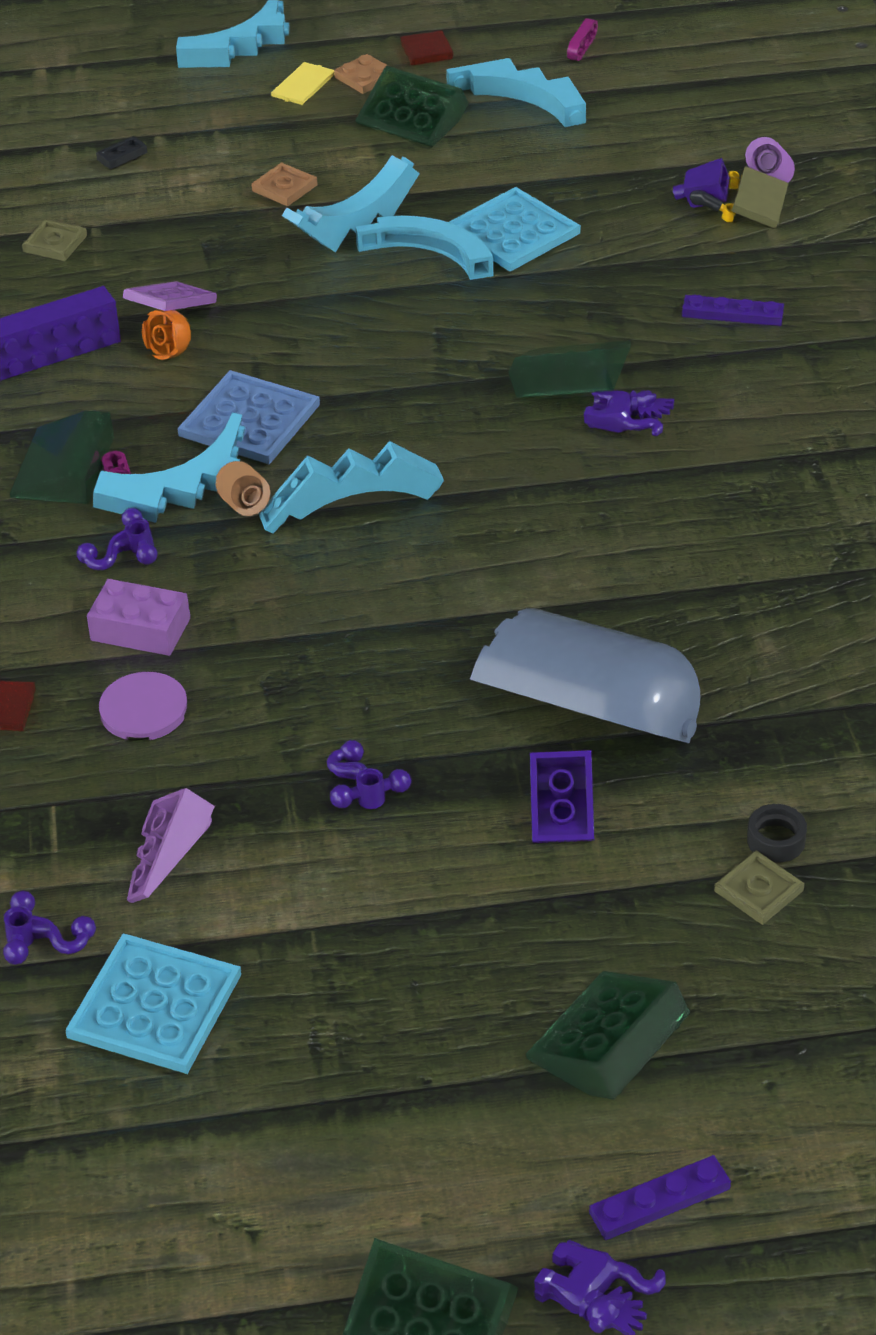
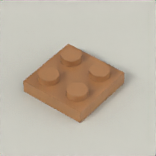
(360, 73)
(284, 184)

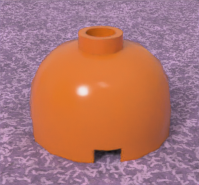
(166, 333)

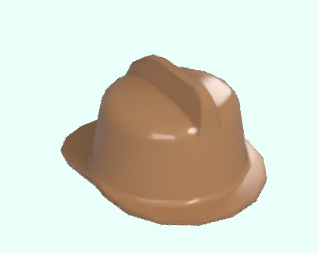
(243, 488)

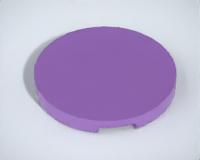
(143, 705)

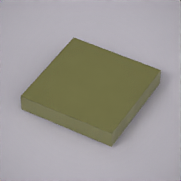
(54, 240)
(759, 887)

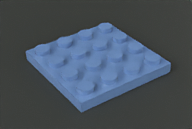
(267, 409)

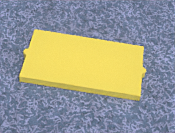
(303, 83)

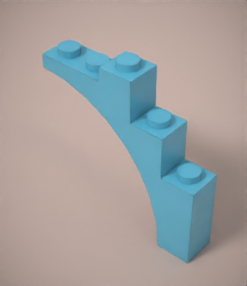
(241, 40)
(176, 485)

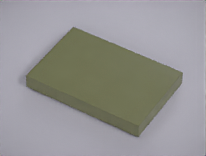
(759, 197)

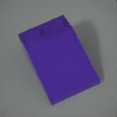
(562, 796)

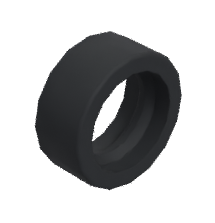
(780, 816)

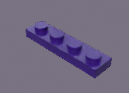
(733, 310)
(659, 1197)

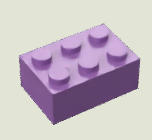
(138, 617)

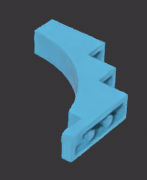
(529, 85)
(379, 197)
(318, 484)

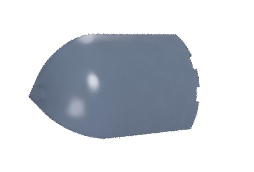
(593, 672)

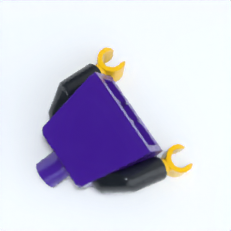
(709, 187)

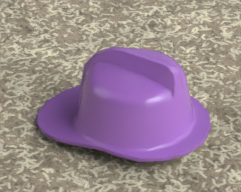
(770, 158)

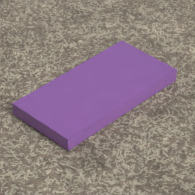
(170, 295)

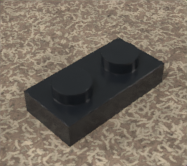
(121, 152)

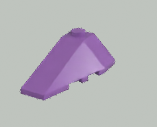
(170, 832)

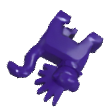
(614, 410)
(587, 1282)

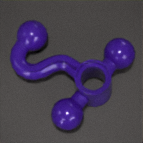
(134, 537)
(369, 781)
(23, 928)

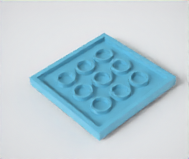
(517, 227)
(154, 1003)

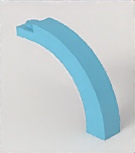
(430, 235)

